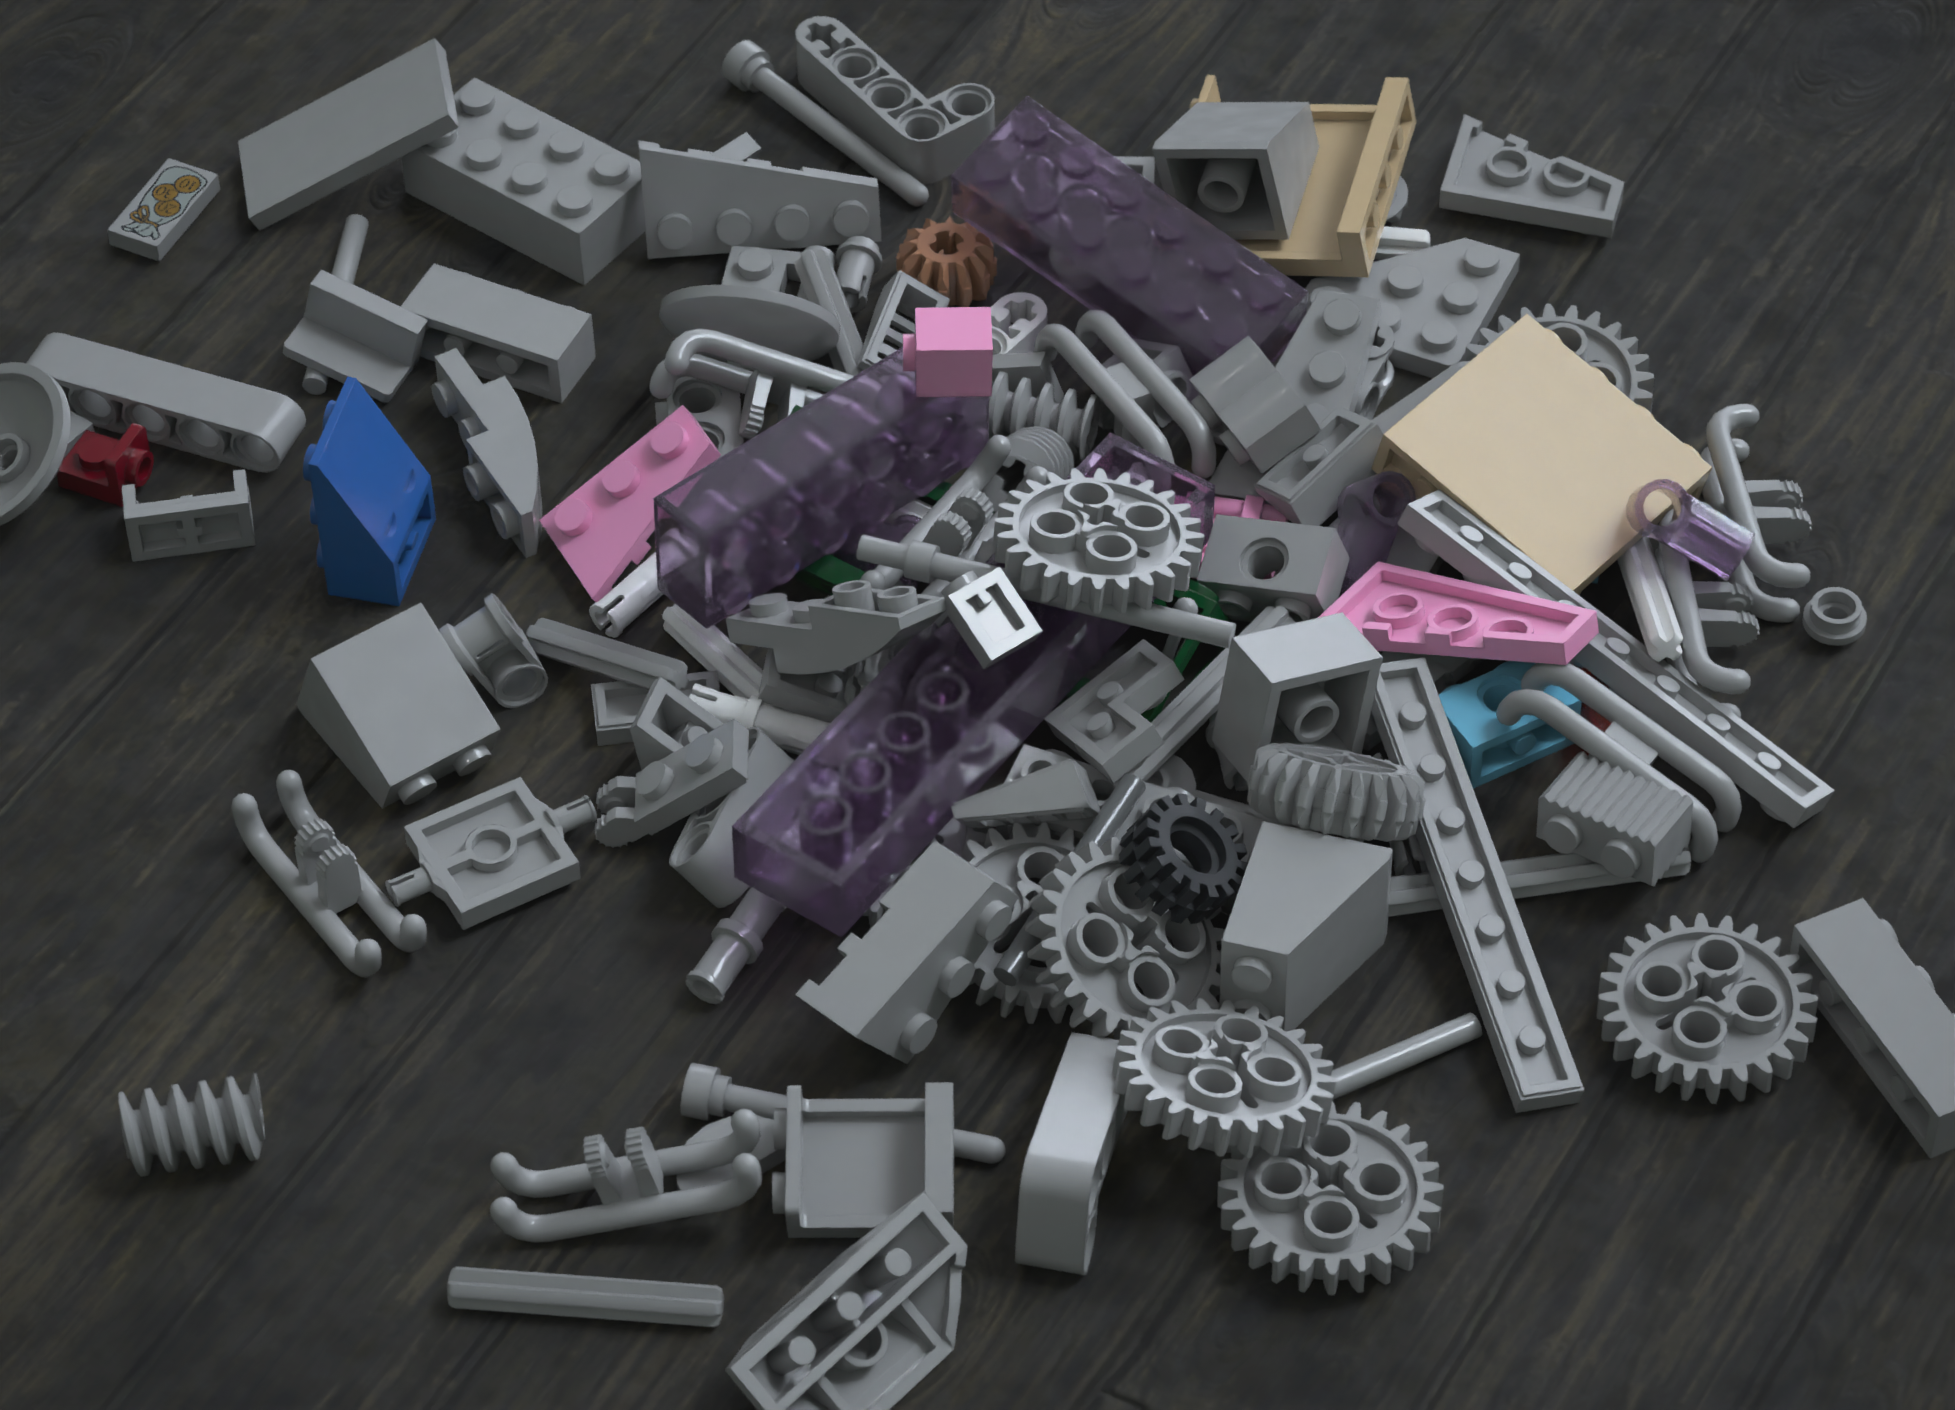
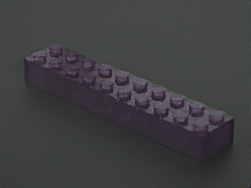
(924, 738)

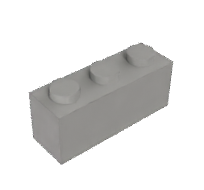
(504, 331)

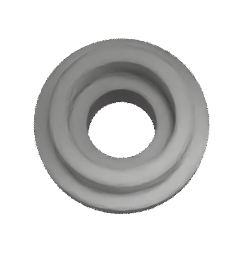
(1834, 616)

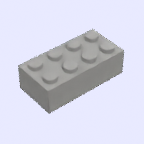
(531, 183)

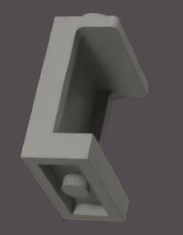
(862, 1160)

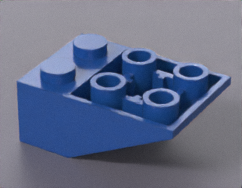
(367, 500)

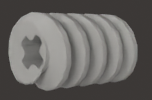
(1018, 409)
(1034, 448)
(193, 1126)

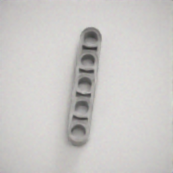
(173, 402)

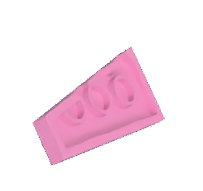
(1458, 618)

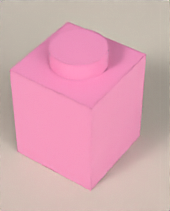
(950, 352)

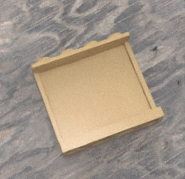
(1347, 187)
(1541, 453)

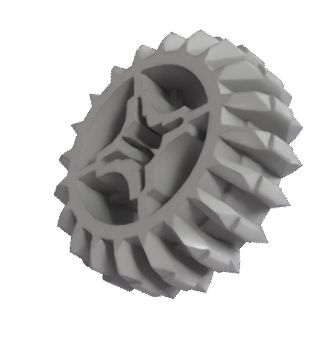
(1336, 792)

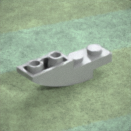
(498, 448)
(834, 630)

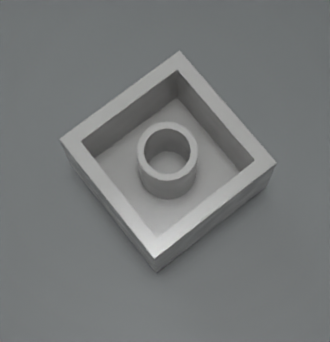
(1296, 687)

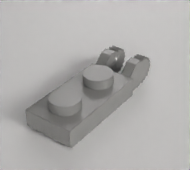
(673, 786)

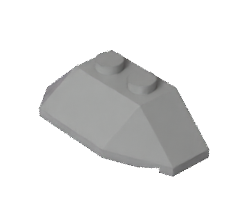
(864, 1322)

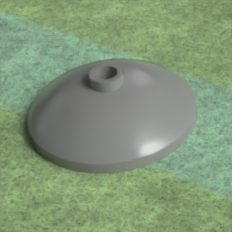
(754, 315)
(32, 435)

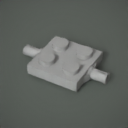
(492, 852)

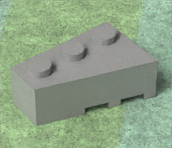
(915, 954)

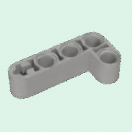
(884, 109)
(1070, 1158)

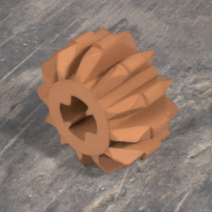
(949, 260)

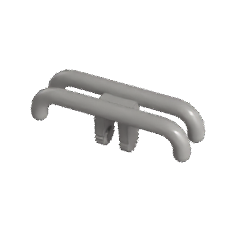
(776, 375)
(1129, 388)
(1759, 506)
(960, 516)
(1708, 617)
(1629, 742)
(325, 879)
(629, 1184)

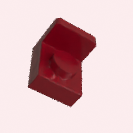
(103, 464)

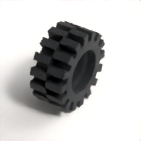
(1165, 876)

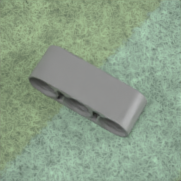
(705, 844)

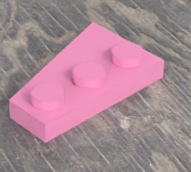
(613, 513)

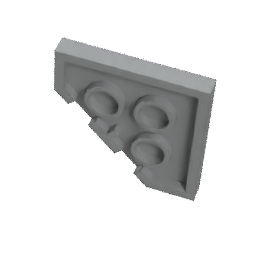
(1433, 299)

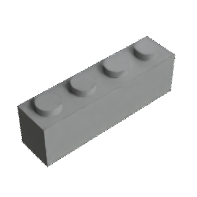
(1884, 1016)

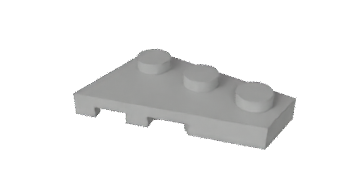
(1517, 185)

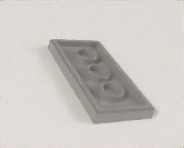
(347, 134)

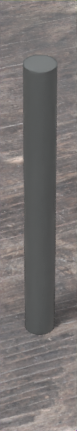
(1103, 827)

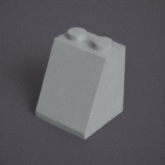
(1240, 164)
(398, 708)
(1302, 921)

